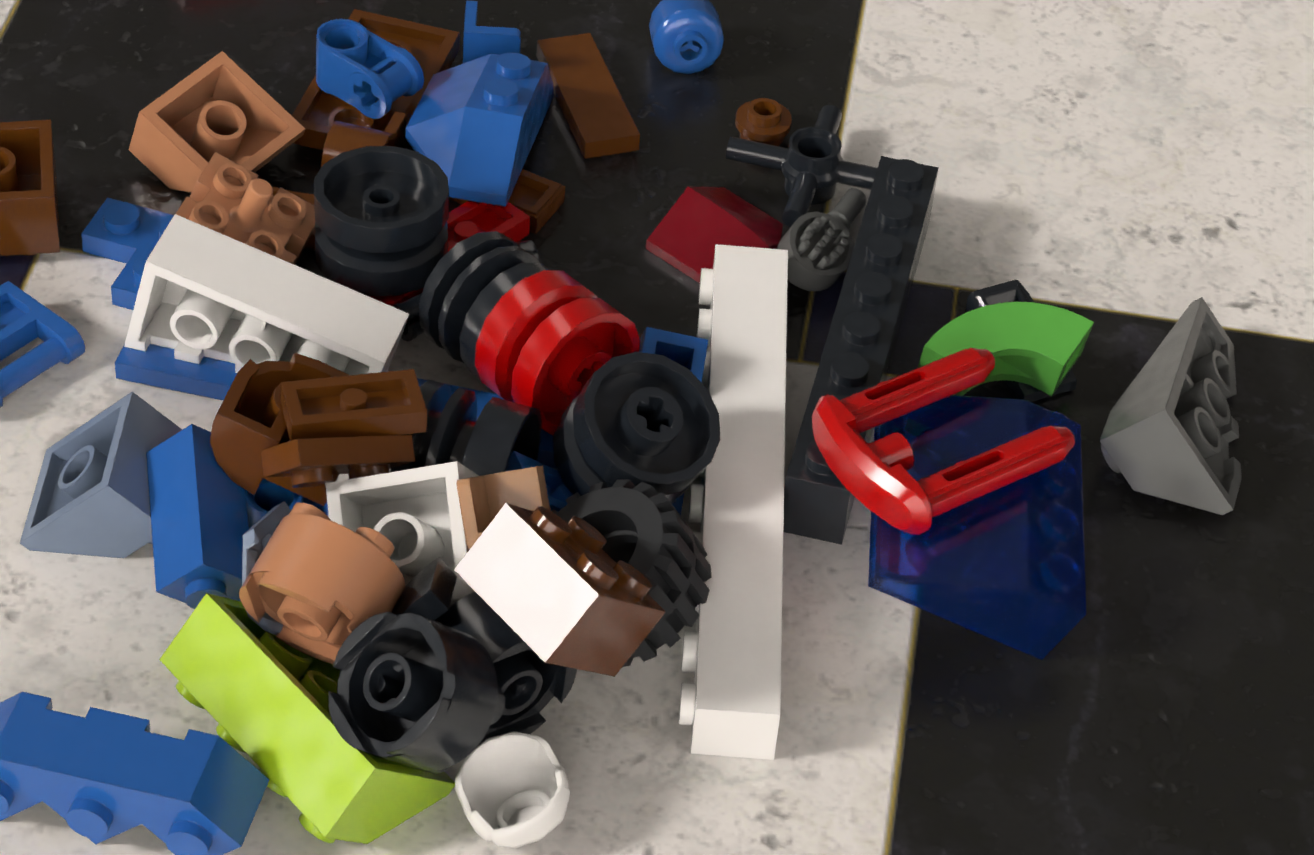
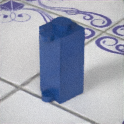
(195, 520)

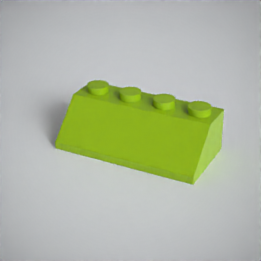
(278, 712)

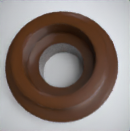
(763, 121)

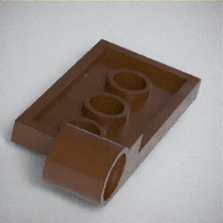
(339, 126)

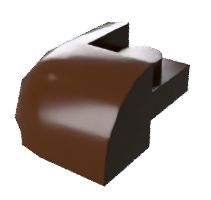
(254, 421)

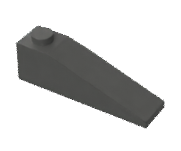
(1175, 421)

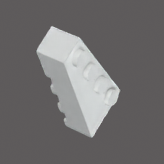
(243, 304)

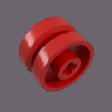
(549, 342)

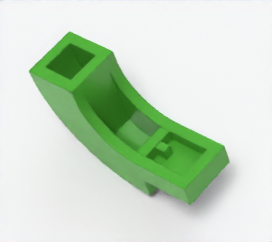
(1028, 340)

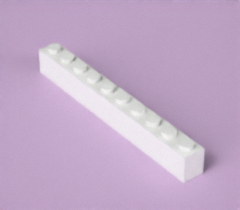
(740, 509)

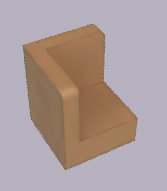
(486, 495)

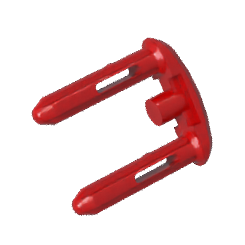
(878, 469)

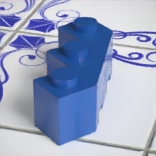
(116, 774)

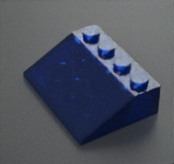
(1000, 561)

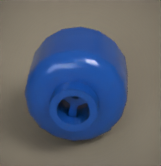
(684, 30)

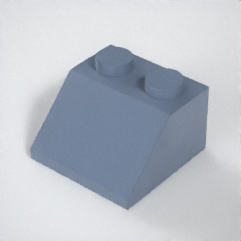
(96, 484)

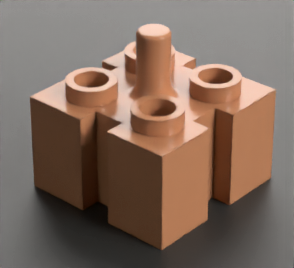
(244, 209)

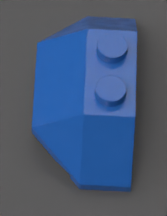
(482, 123)

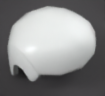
(513, 789)

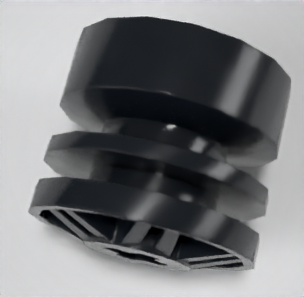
(467, 288)
(476, 443)

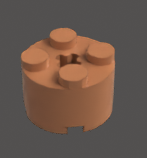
(321, 581)

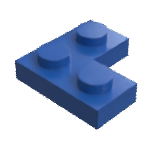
(127, 236)

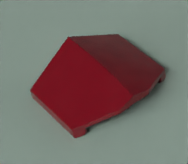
(709, 218)

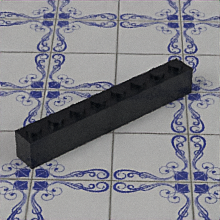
(861, 335)

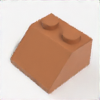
(210, 113)

